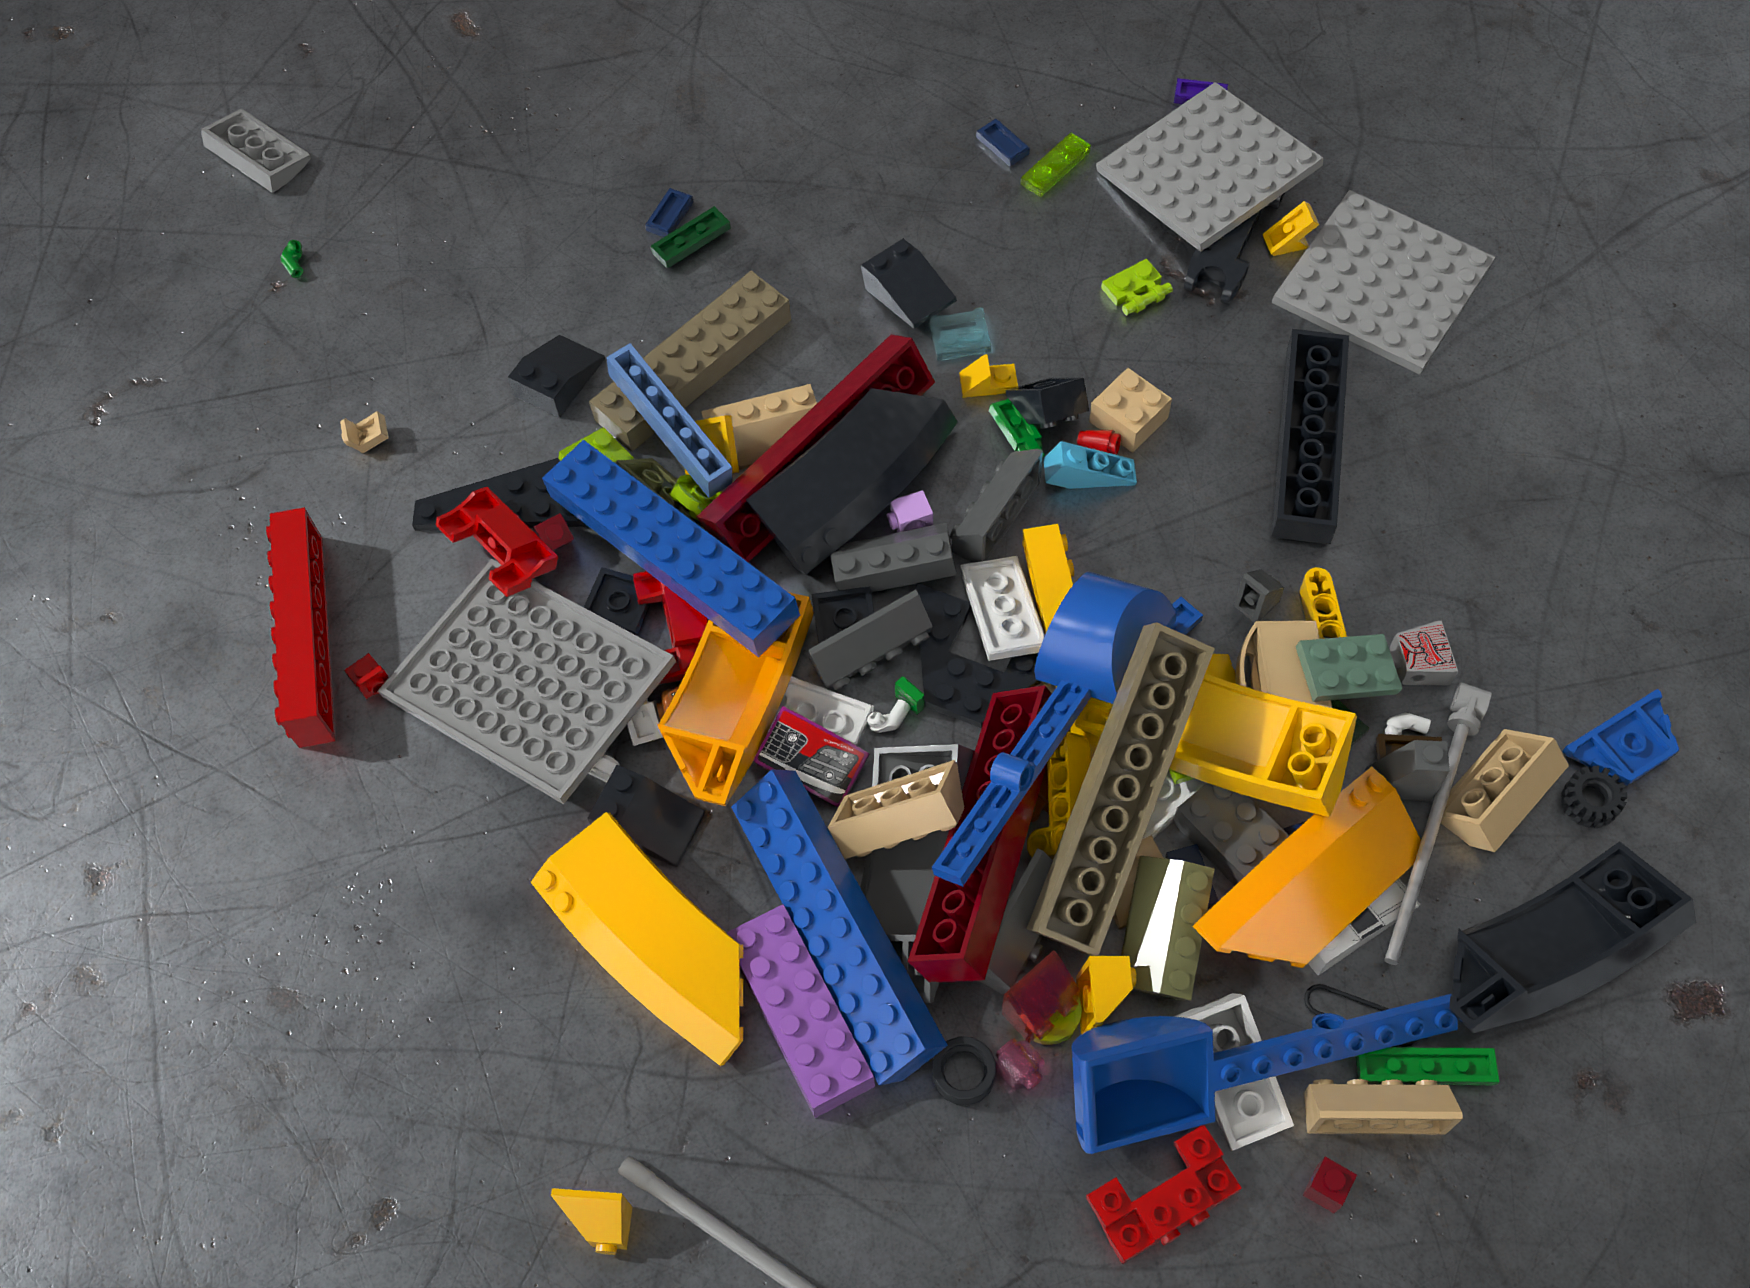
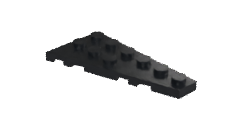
(519, 490)

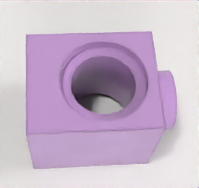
(910, 512)

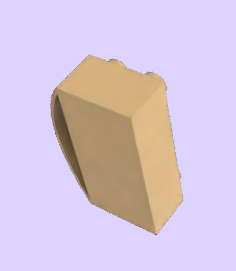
(1276, 660)

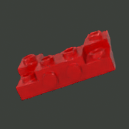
(503, 536)
(683, 622)
(1171, 1205)

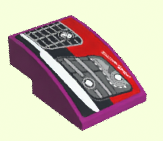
(820, 757)

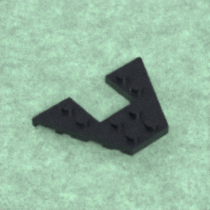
(957, 683)

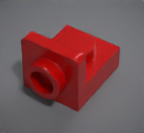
(367, 675)

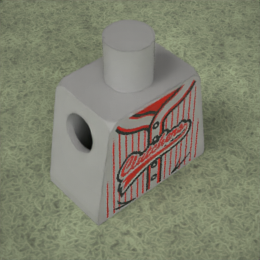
(1424, 656)

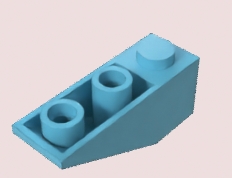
(1085, 467)

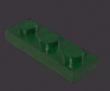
(690, 237)

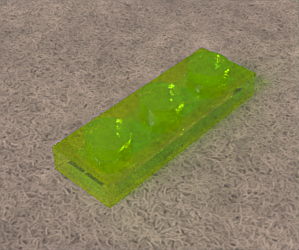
(1055, 164)

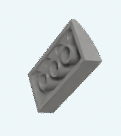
(255, 149)

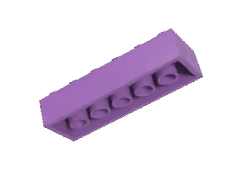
(801, 1012)

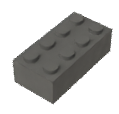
(1228, 830)

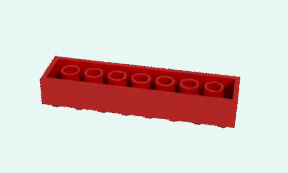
(300, 629)

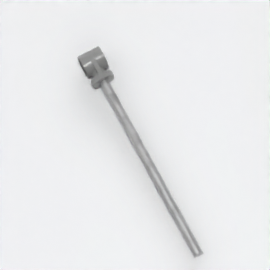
(1469, 709)

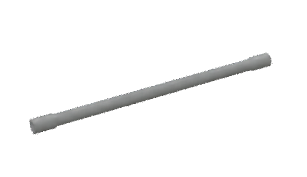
(648, 1181)

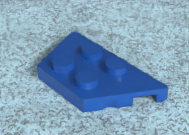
(1629, 741)

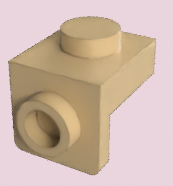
(366, 433)

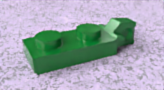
(1014, 427)

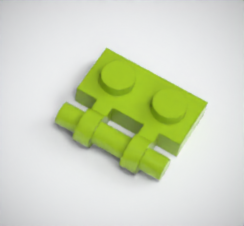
(1133, 281)

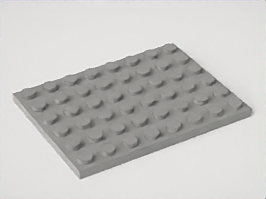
(528, 681)

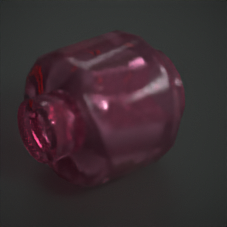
(1019, 1064)

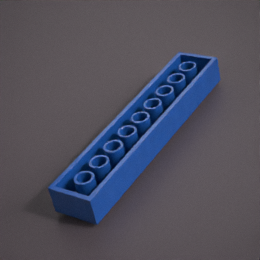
(672, 548)
(838, 927)

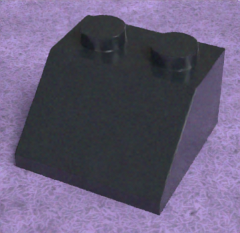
(1050, 400)

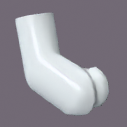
(1407, 721)
(888, 722)

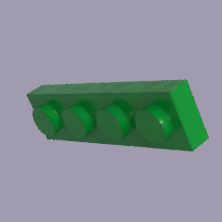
(1443, 1065)

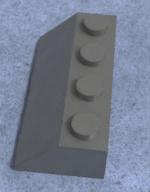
(997, 505)
(895, 559)
(871, 640)
(1015, 943)

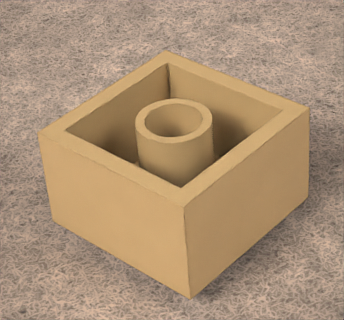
(1130, 409)

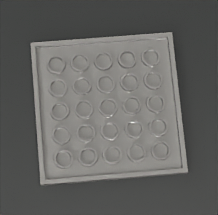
(1209, 166)
(1384, 281)

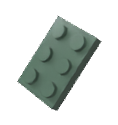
(1348, 667)

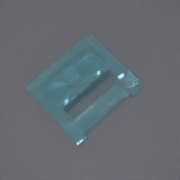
(960, 341)

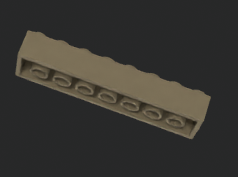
(699, 353)

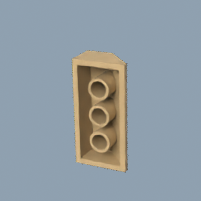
(764, 420)
(1502, 788)
(898, 811)
(1380, 1108)

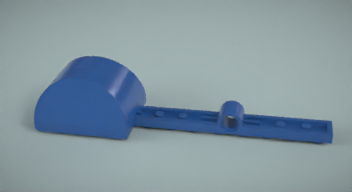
(1083, 657)
(1162, 1075)

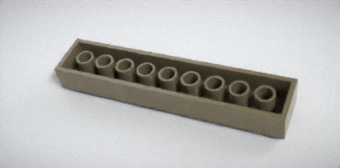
(1120, 789)

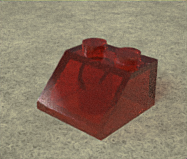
(1041, 998)

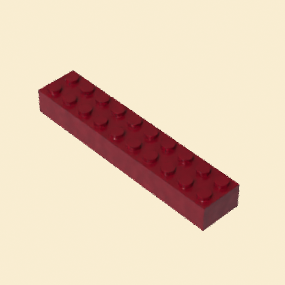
(890, 367)
(964, 922)

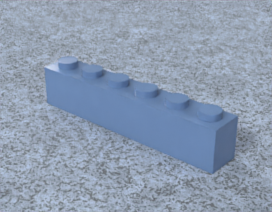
(669, 420)

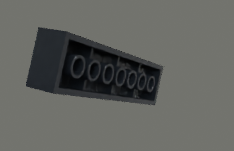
(1311, 437)

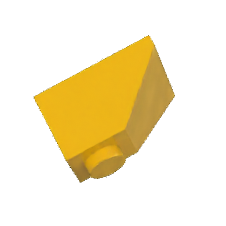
(1103, 987)
(598, 1216)

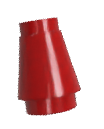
(1100, 440)

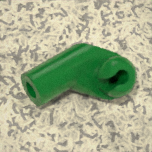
(291, 257)

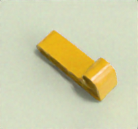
(1328, 624)
(1065, 777)

